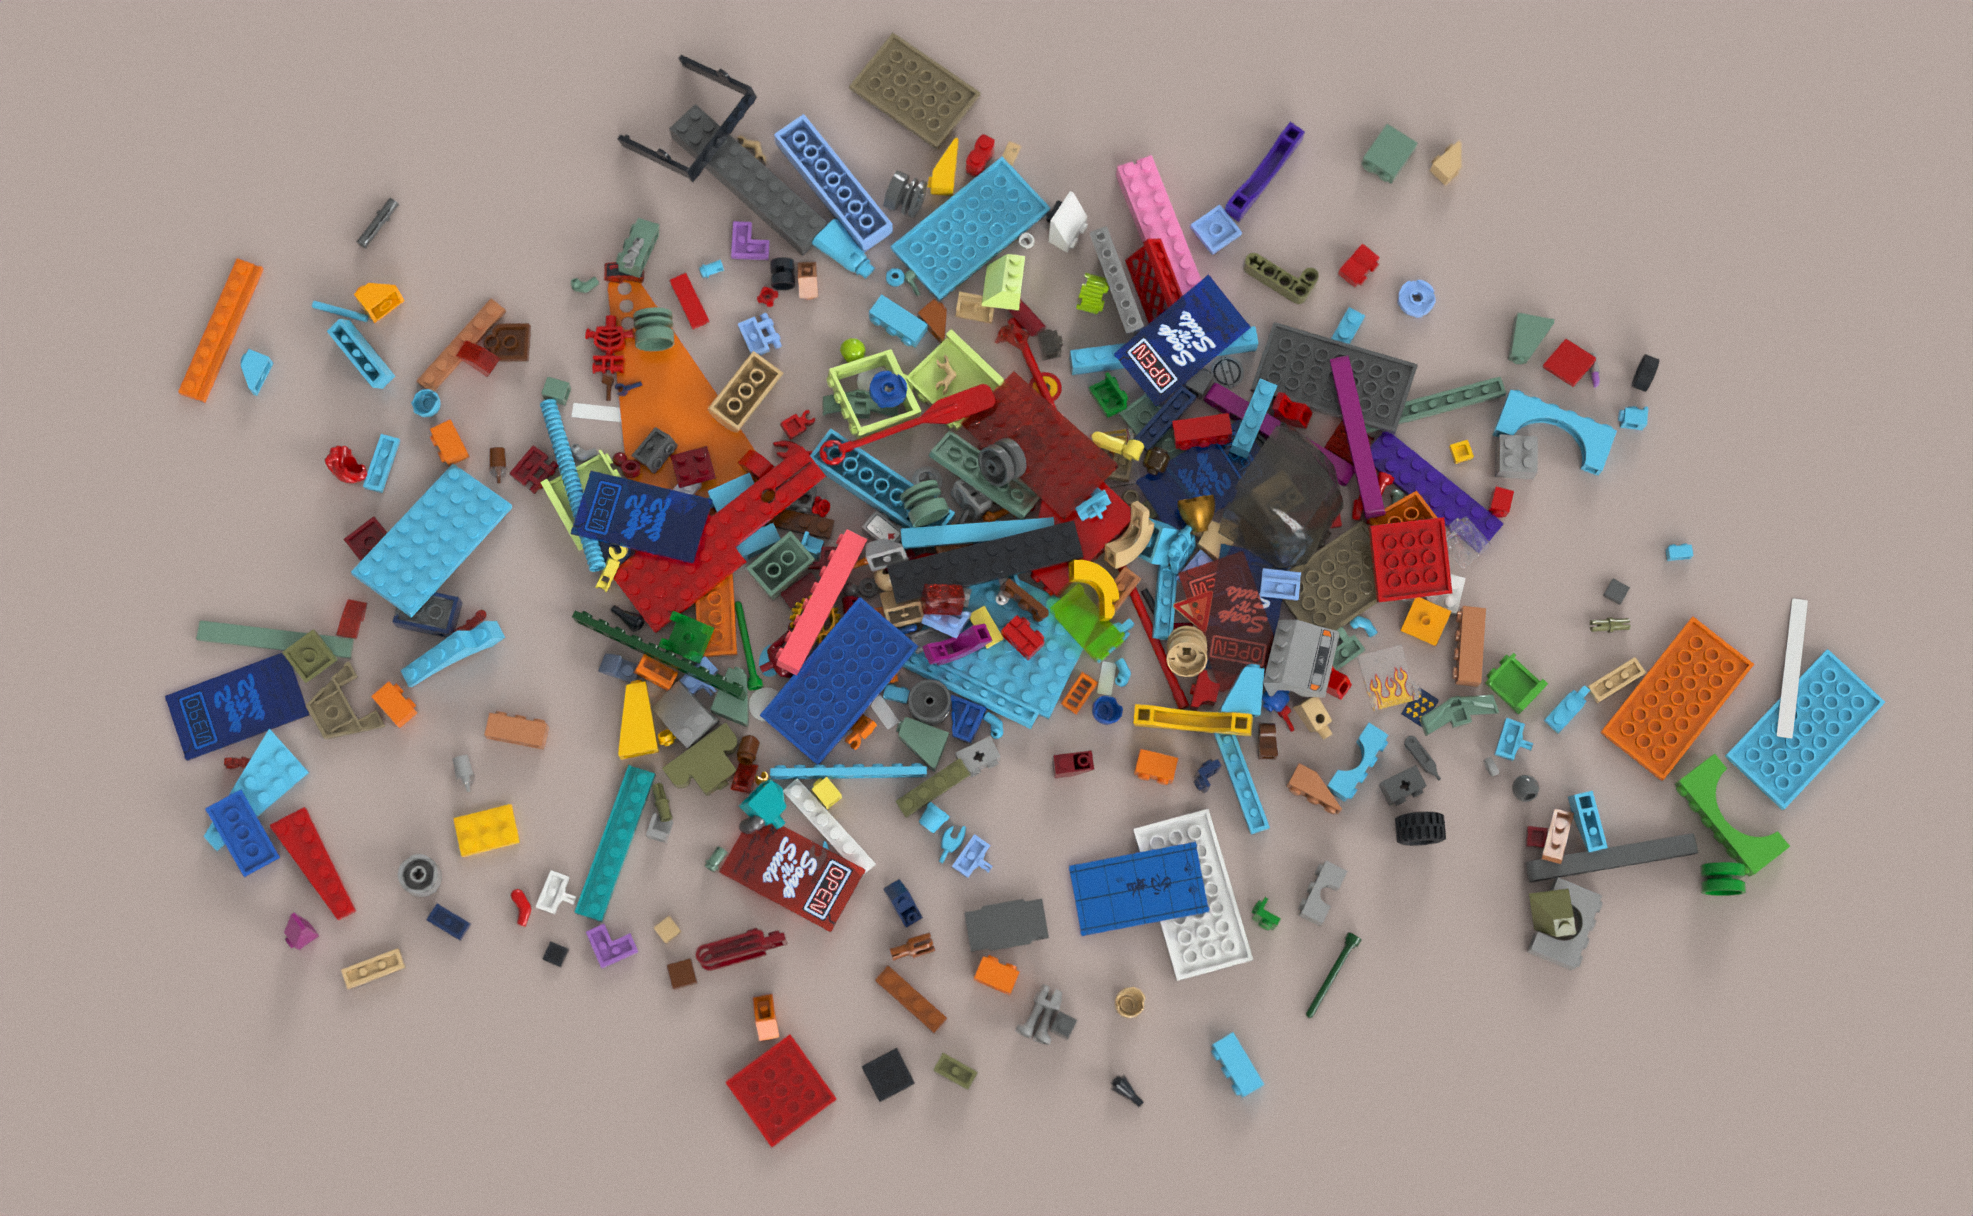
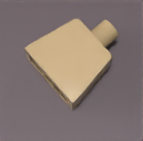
(1211, 540)
(1309, 710)

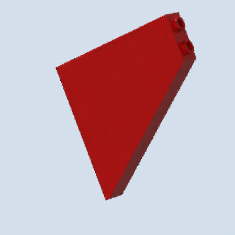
(1092, 536)

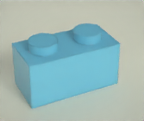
(1680, 552)
(896, 694)

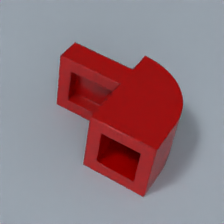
(1291, 412)
(755, 464)
(1338, 684)

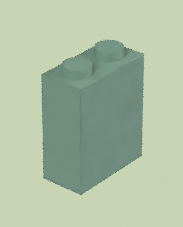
(1389, 154)

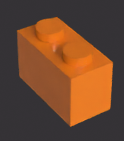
(449, 442)
(394, 704)
(1156, 767)
(996, 975)

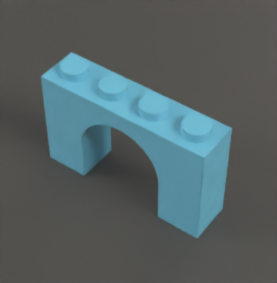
(762, 538)

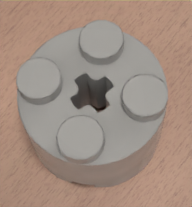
(414, 866)

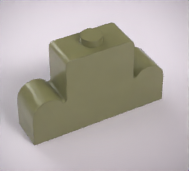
(706, 762)

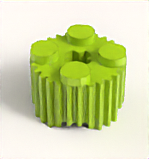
(1092, 293)

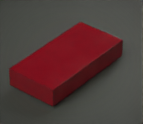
(799, 590)

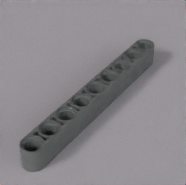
(1613, 857)

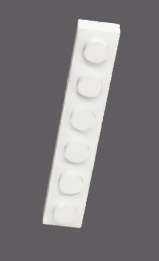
(827, 825)

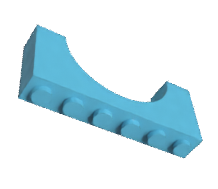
(1592, 438)

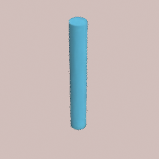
(340, 311)

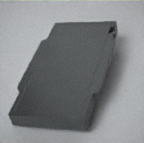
(1006, 925)

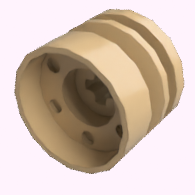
(1186, 651)

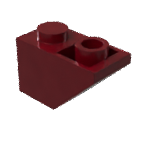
(1072, 764)

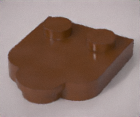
(509, 342)

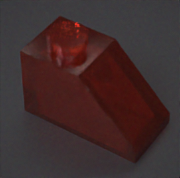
(478, 358)

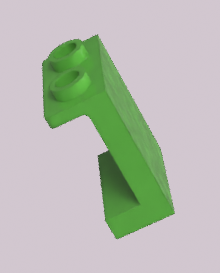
(1514, 683)

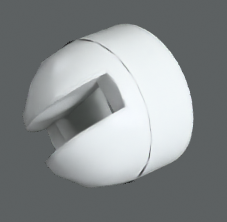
(1023, 243)

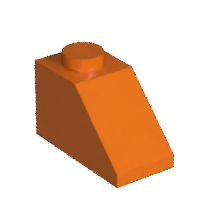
(765, 1017)

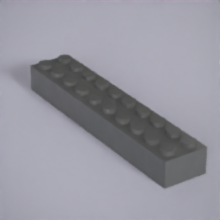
(750, 181)

